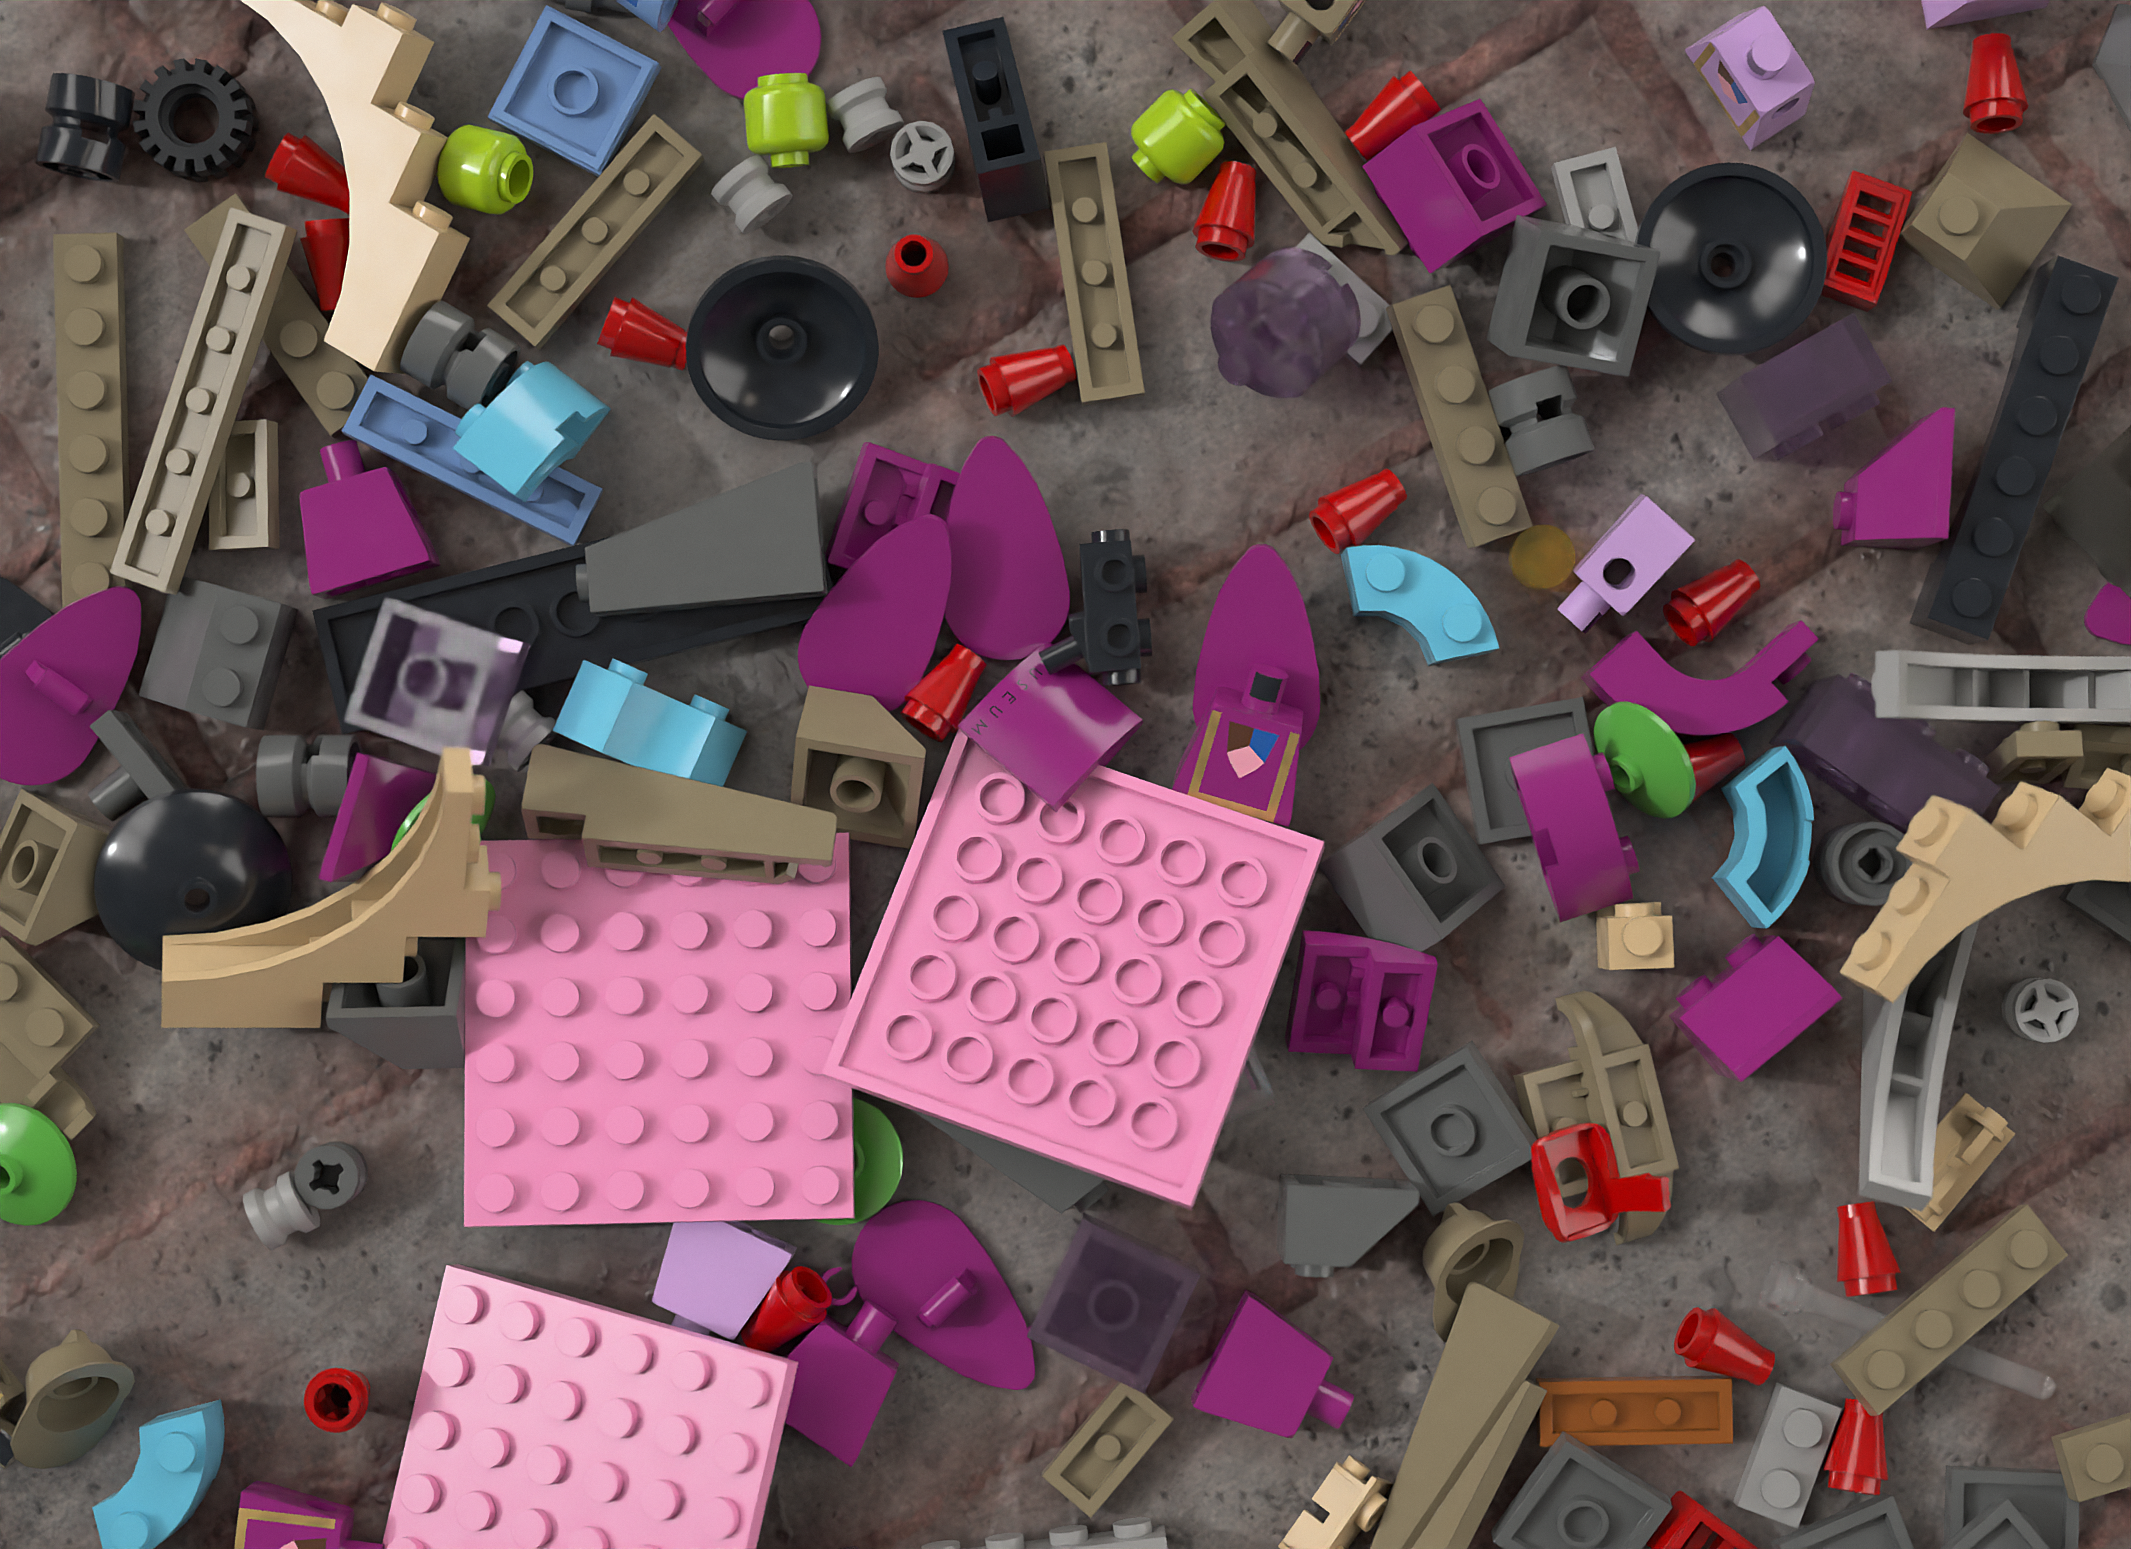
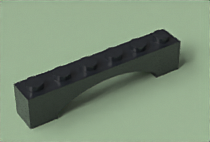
(2042, 382)

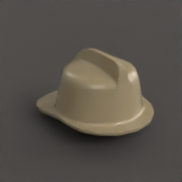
(1466, 1250)
(69, 1402)

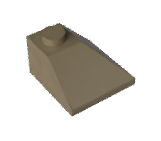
(1982, 221)
(858, 766)
(47, 868)

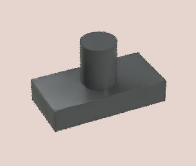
(141, 770)

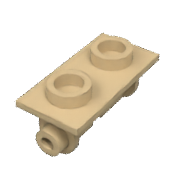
(1964, 1148)
(1351, 1506)

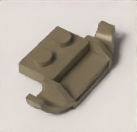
(37, 1035)
(1609, 1085)

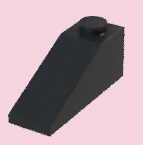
(996, 119)

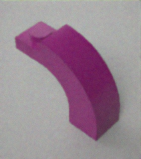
(1698, 706)

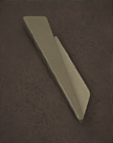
(1287, 127)
(670, 822)
(1467, 1423)

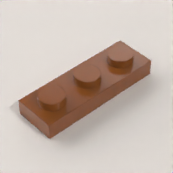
(1637, 1410)

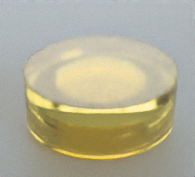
(1542, 557)

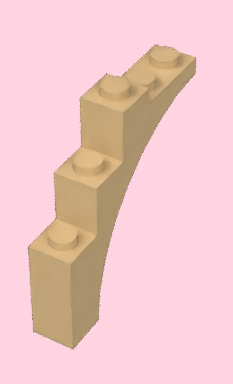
(398, 243)
(1974, 867)
(286, 967)

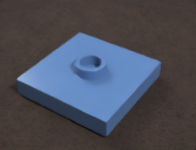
(574, 91)

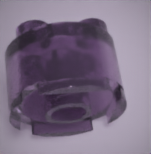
(1283, 324)

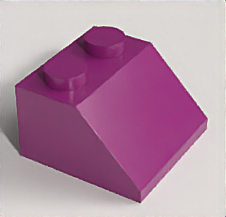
(1453, 184)
(1752, 1006)

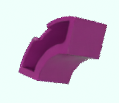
(1573, 826)

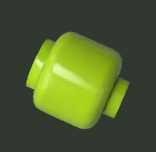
(786, 119)
(1177, 136)
(484, 170)

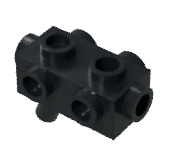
(1108, 628)

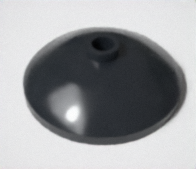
(1763, 234)
(790, 384)
(182, 845)

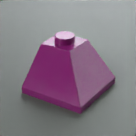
(1903, 491)
(371, 813)

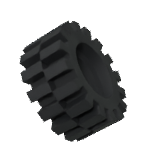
(173, 89)

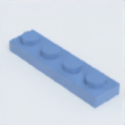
(425, 439)

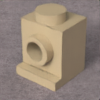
(1634, 937)

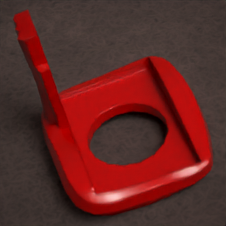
(1606, 1191)

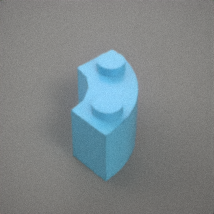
(529, 427)
(1420, 598)
(647, 728)
(1770, 837)
(169, 1481)

